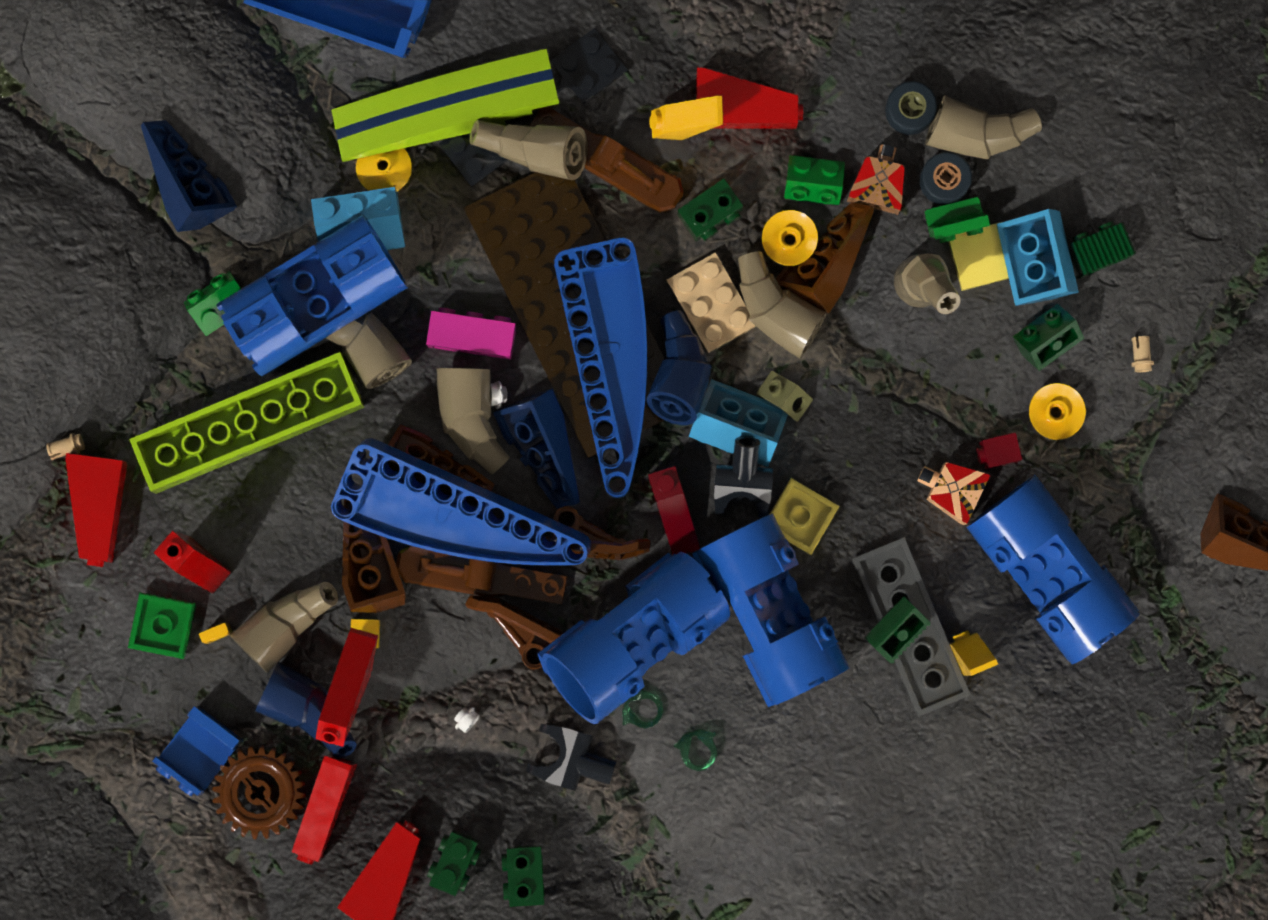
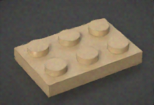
(711, 302)

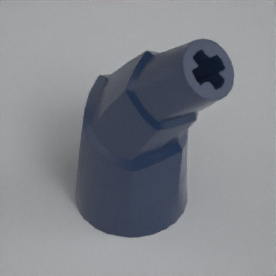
(682, 376)
(298, 702)

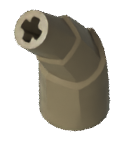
(975, 132)
(541, 148)
(924, 282)
(777, 311)
(371, 350)
(465, 415)
(279, 623)

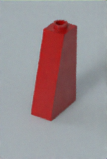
(748, 103)
(96, 503)
(192, 561)
(347, 687)
(323, 808)
(384, 879)

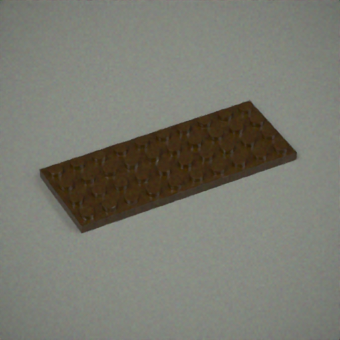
(521, 236)

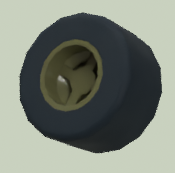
(918, 101)

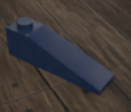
(186, 187)
(541, 437)

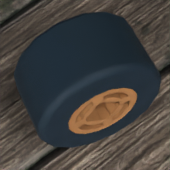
(938, 185)

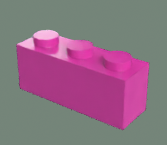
(471, 333)

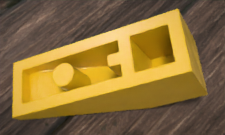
(686, 118)
(972, 653)

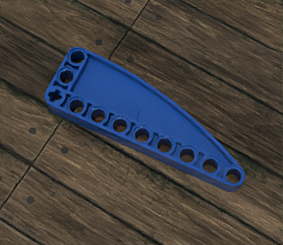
(617, 329)
(426, 518)

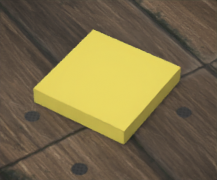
(978, 258)
(803, 515)

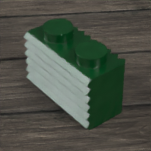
(1100, 249)
(897, 630)

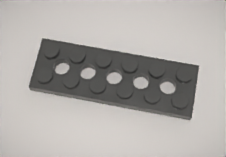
(941, 657)

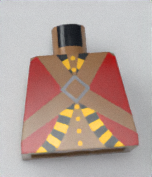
(880, 182)

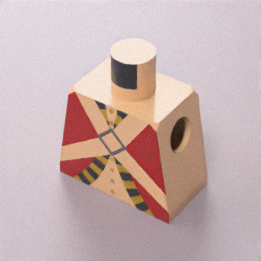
(954, 489)

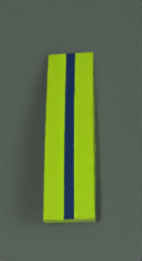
(445, 105)

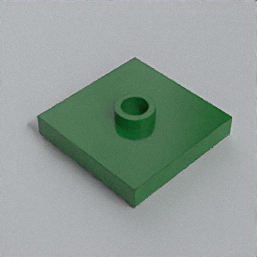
(162, 625)

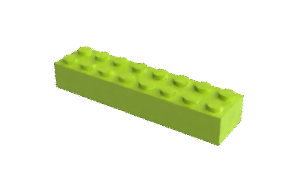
(247, 423)

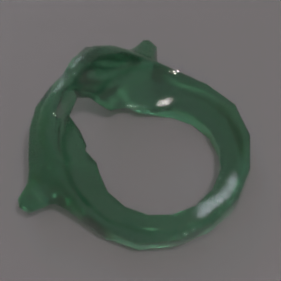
(630, 717)
(684, 747)

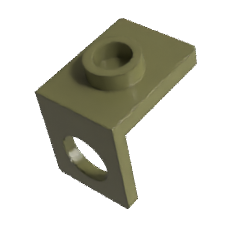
(783, 394)

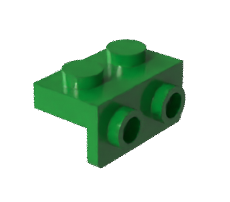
(814, 180)
(956, 218)
(202, 303)

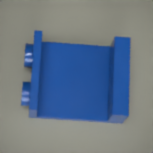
(197, 752)

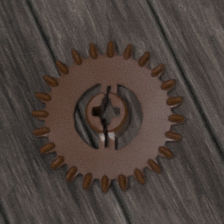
(278, 812)

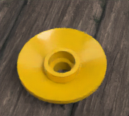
(395, 175)
(786, 224)
(1067, 401)

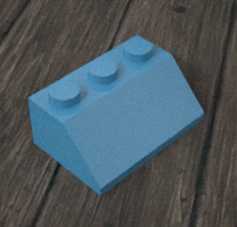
(378, 206)
(1037, 257)
(734, 413)

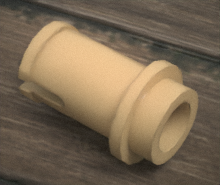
(1142, 354)
(70, 445)

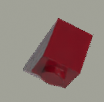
(673, 510)

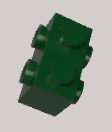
(708, 208)
(1048, 337)
(457, 855)
(529, 876)

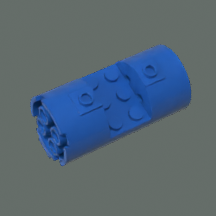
(311, 296)
(1075, 596)
(788, 646)
(604, 660)

